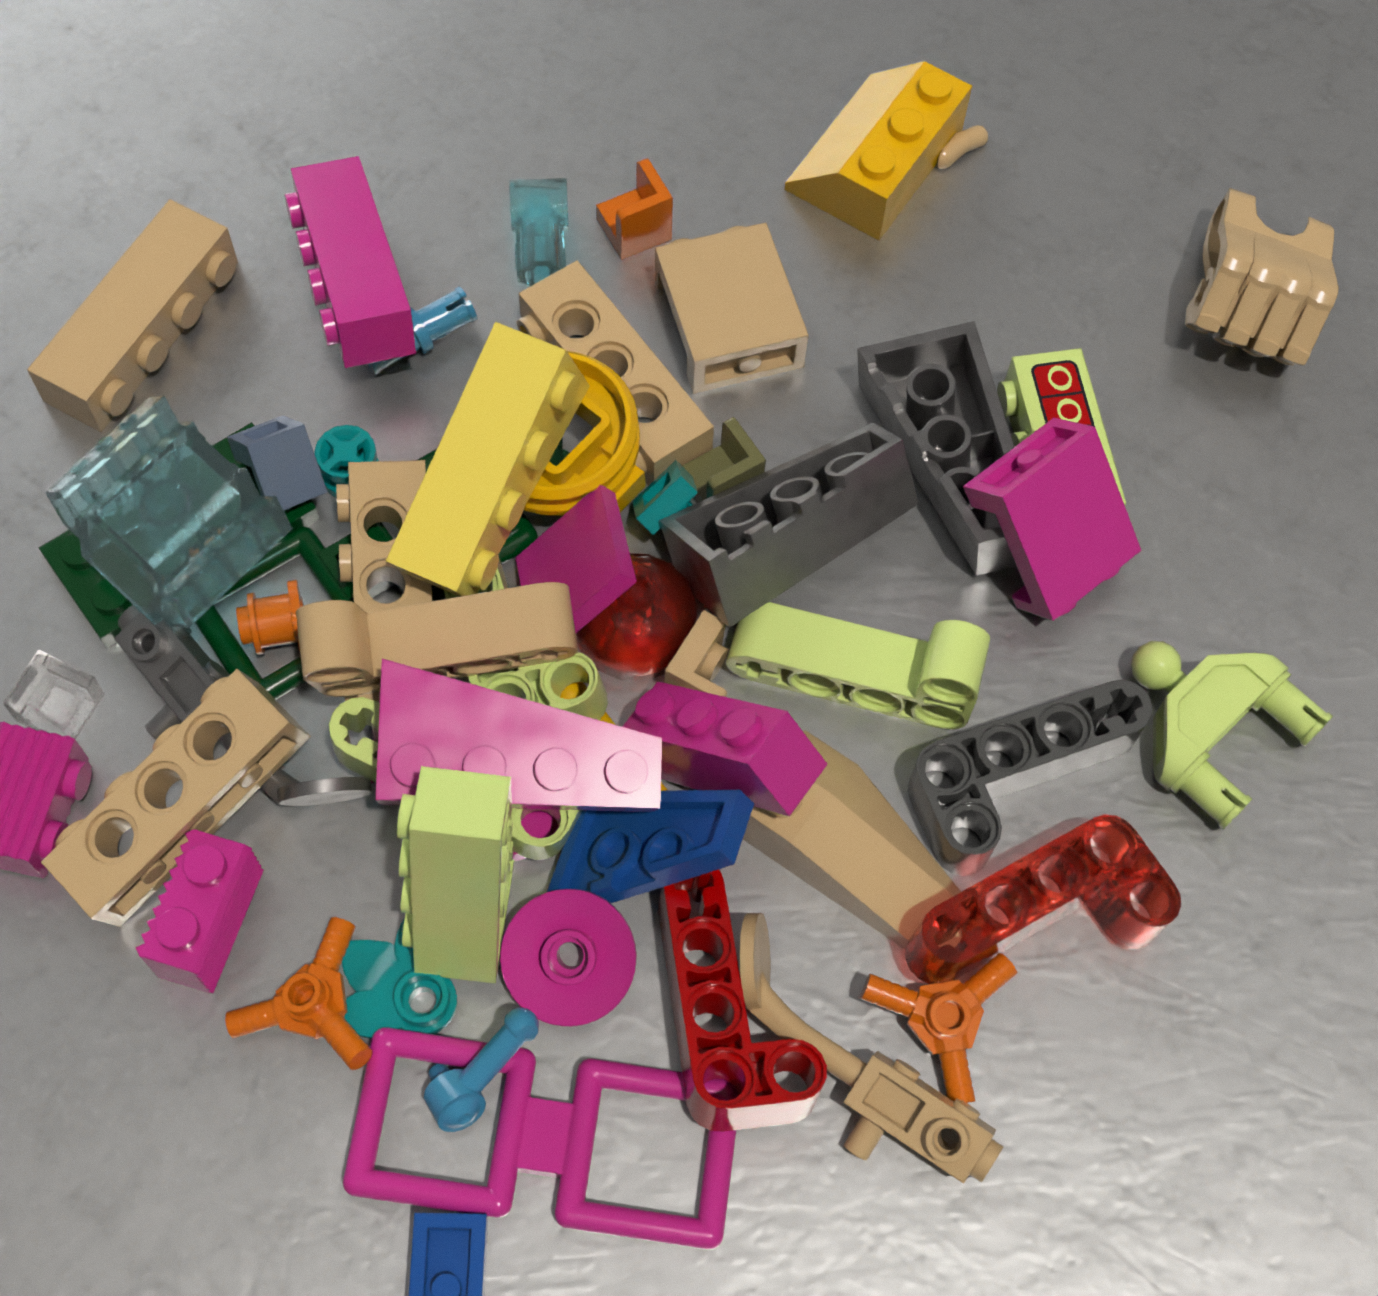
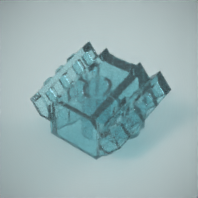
(166, 515)

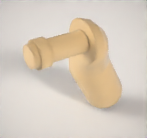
(962, 143)

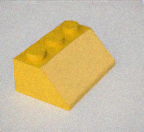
(882, 146)

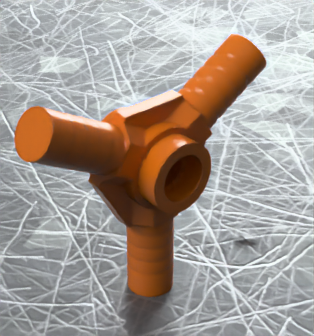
(311, 1002)
(945, 1016)

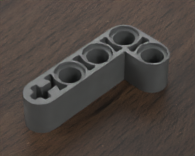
(1034, 761)

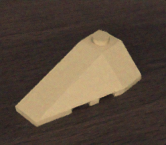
(855, 850)

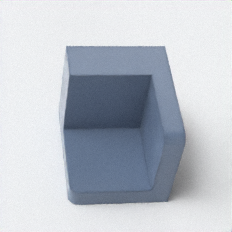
(280, 460)

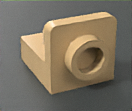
(700, 657)

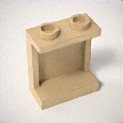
(732, 306)

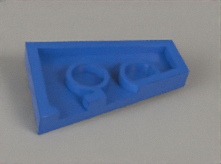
(643, 851)

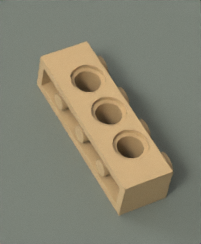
(575, 305)
(377, 494)
(87, 851)

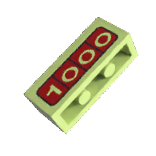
(1049, 388)

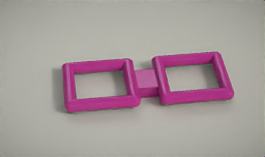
(537, 1140)

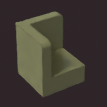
(727, 464)

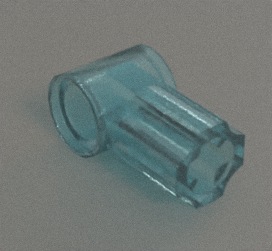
(540, 224)

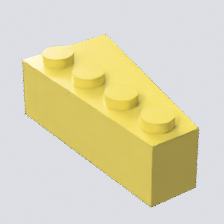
(488, 461)

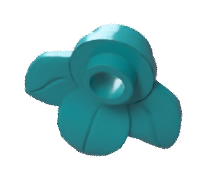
(386, 986)

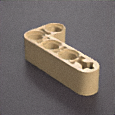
(446, 637)

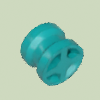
(339, 447)

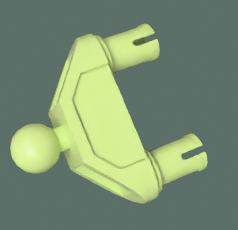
(1206, 707)

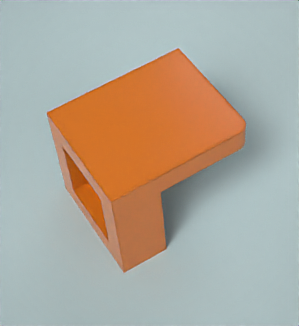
(640, 216)

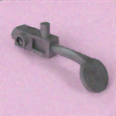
(181, 676)

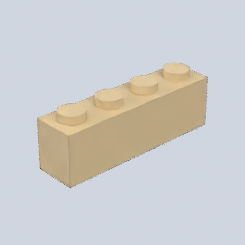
(134, 316)

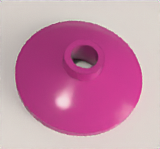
(540, 978)

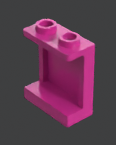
(1057, 515)

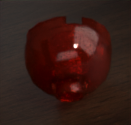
(644, 624)

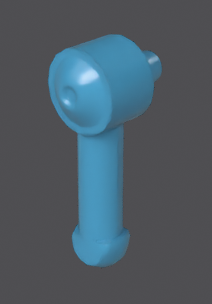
(456, 1094)

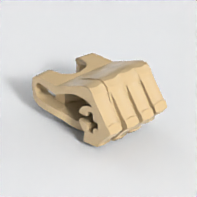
(1263, 285)

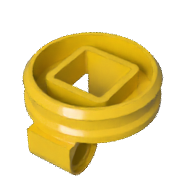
(604, 455)

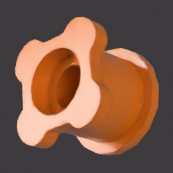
(270, 619)

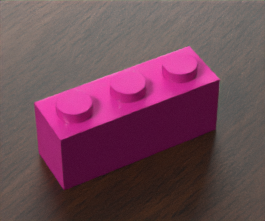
(729, 745)

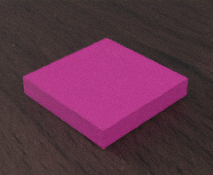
(584, 552)

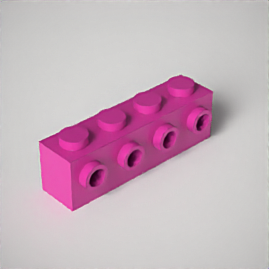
(351, 262)

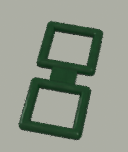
(325, 567)

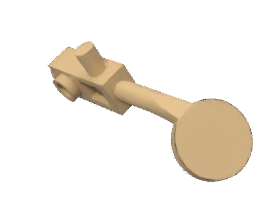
(882, 1090)

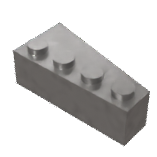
(946, 409)
(789, 521)

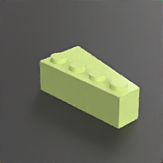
(456, 872)

